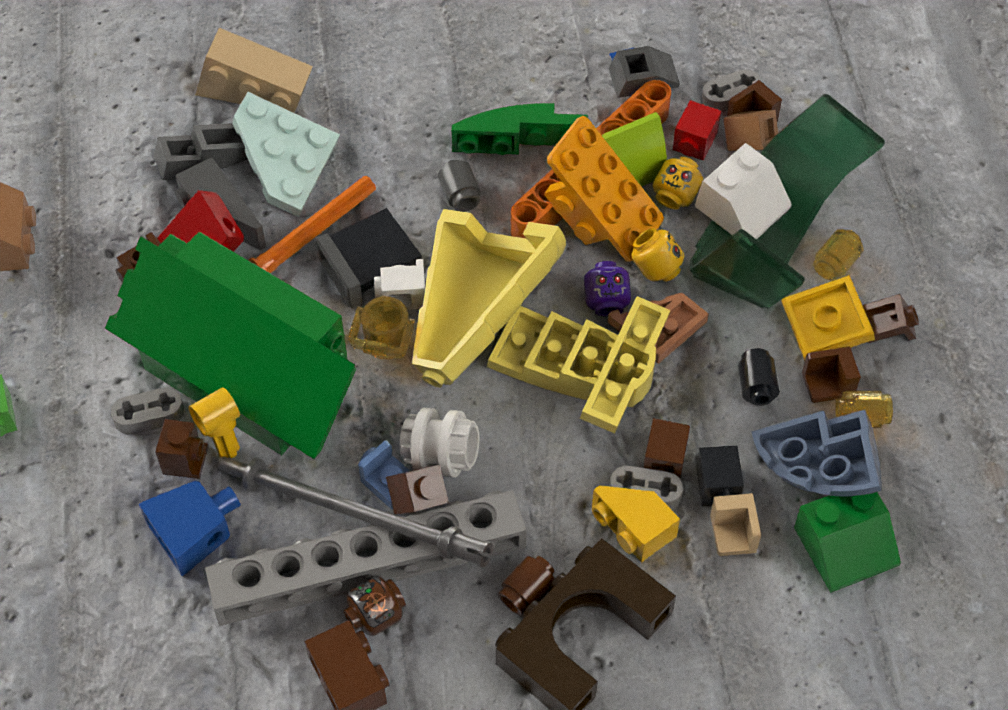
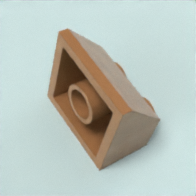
(15, 229)

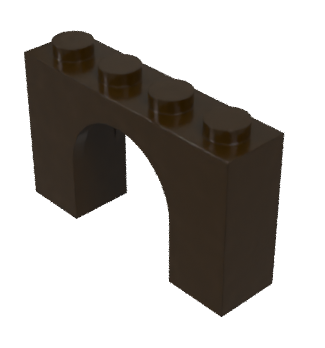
(598, 579)

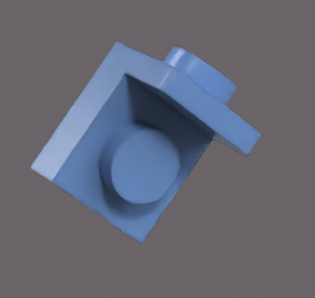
(376, 466)

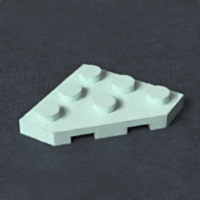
(283, 151)

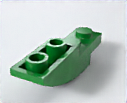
(507, 127)

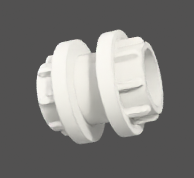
(433, 441)

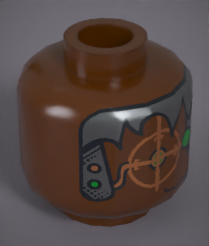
(374, 605)

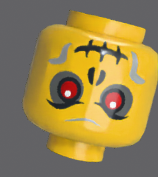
(677, 183)
(657, 255)

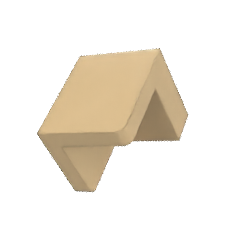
(735, 524)

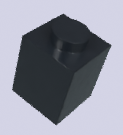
(718, 473)

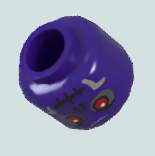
(607, 288)

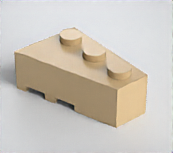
(244, 66)

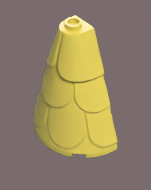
(475, 290)

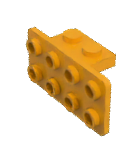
(598, 191)

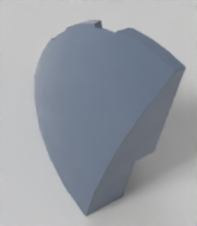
(823, 454)

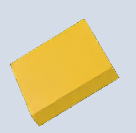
(828, 317)

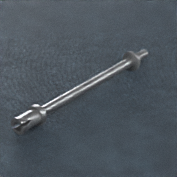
(449, 542)

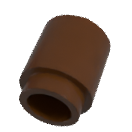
(526, 583)

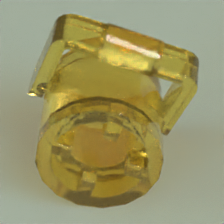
(384, 328)

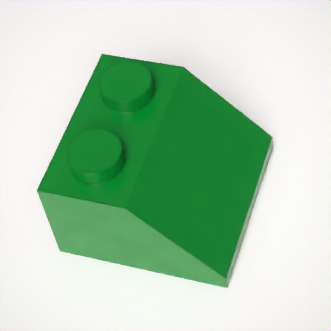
(848, 538)

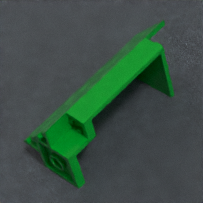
(226, 323)

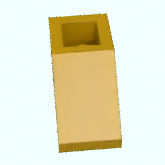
(637, 518)

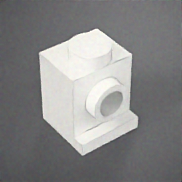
(402, 283)

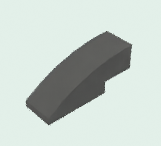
(182, 152)

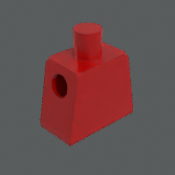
(207, 215)

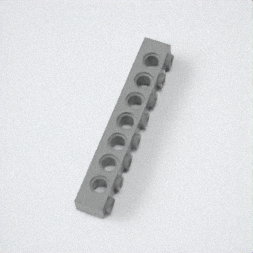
(316, 583)

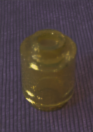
(838, 254)
(877, 406)

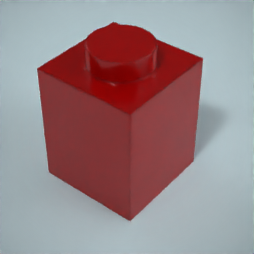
(696, 130)

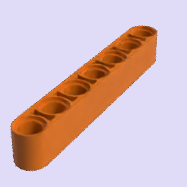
(534, 205)

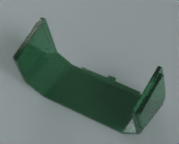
(811, 162)

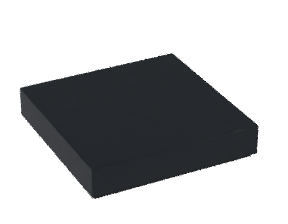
(375, 245)

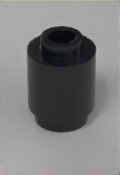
(758, 377)

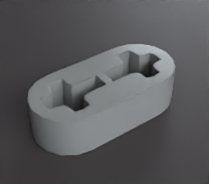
(727, 87)
(146, 410)
(650, 480)

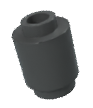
(459, 185)

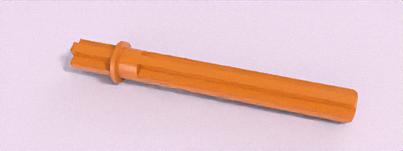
(314, 225)

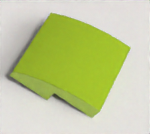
(640, 147)

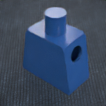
(189, 522)

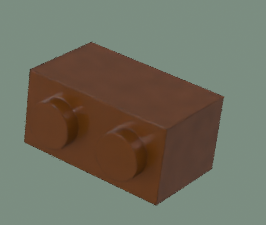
(346, 670)

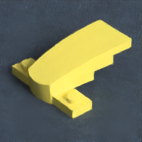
(584, 359)

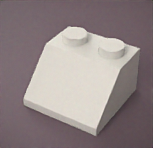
(744, 193)

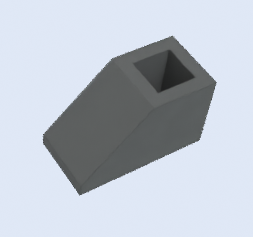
(639, 65)

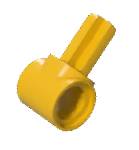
(217, 418)

